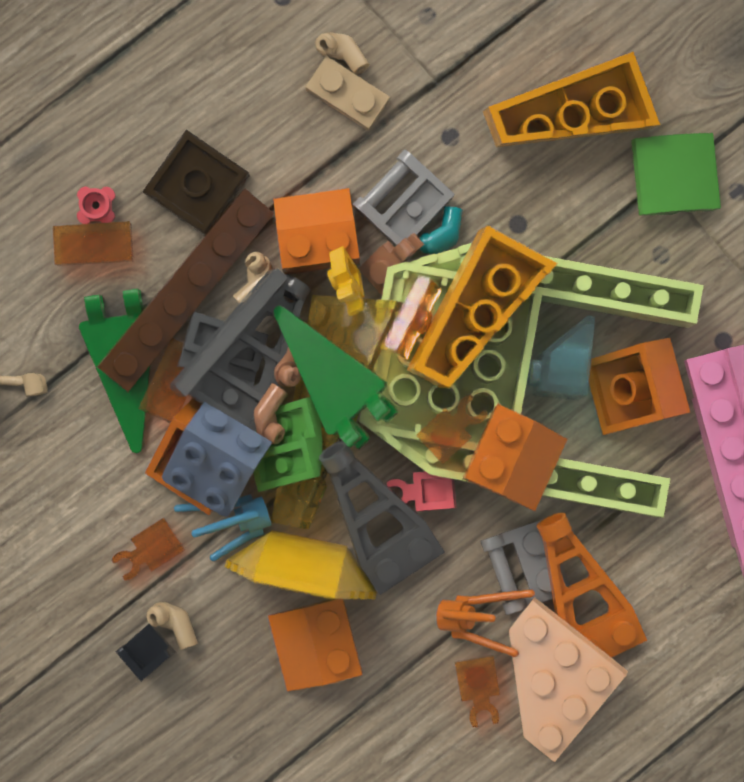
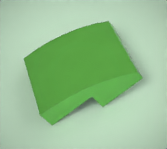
(676, 174)
(298, 452)

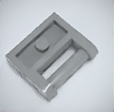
(413, 208)
(532, 559)

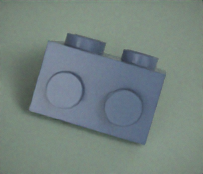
(215, 459)

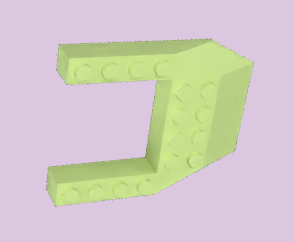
(503, 365)

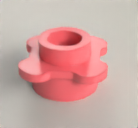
(88, 197)

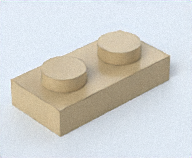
(347, 93)

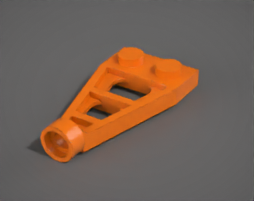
(612, 631)

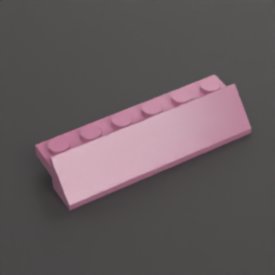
(719, 409)

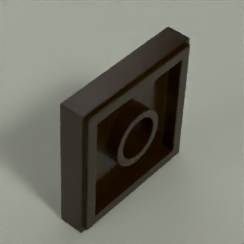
(196, 182)

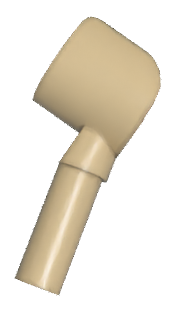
(33, 383)

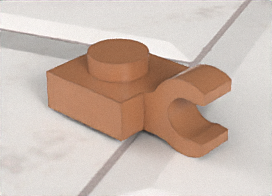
(387, 255)

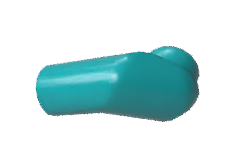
(446, 235)

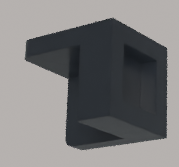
(145, 652)

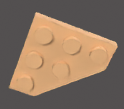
(558, 678)

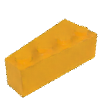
(584, 104)
(481, 298)

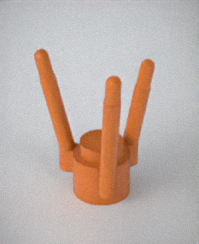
(459, 616)

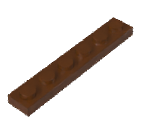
(185, 290)

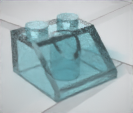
(565, 365)

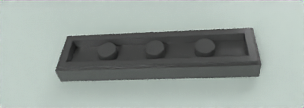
(227, 332)

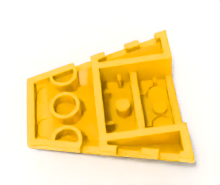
(303, 566)

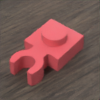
(428, 491)

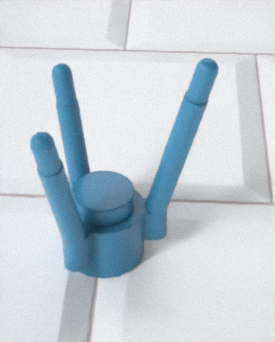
(250, 516)

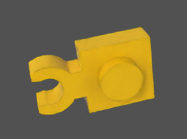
(346, 280)

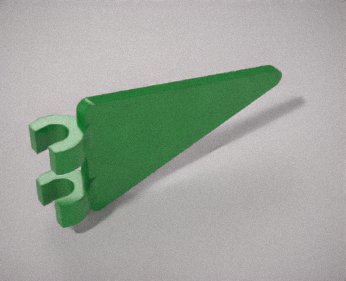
(100, 336)
(334, 380)

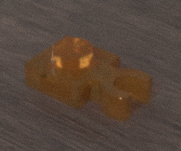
(447, 433)
(153, 546)
(477, 683)

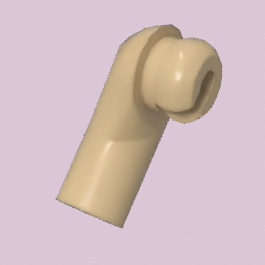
(342, 48)
(257, 266)
(174, 619)

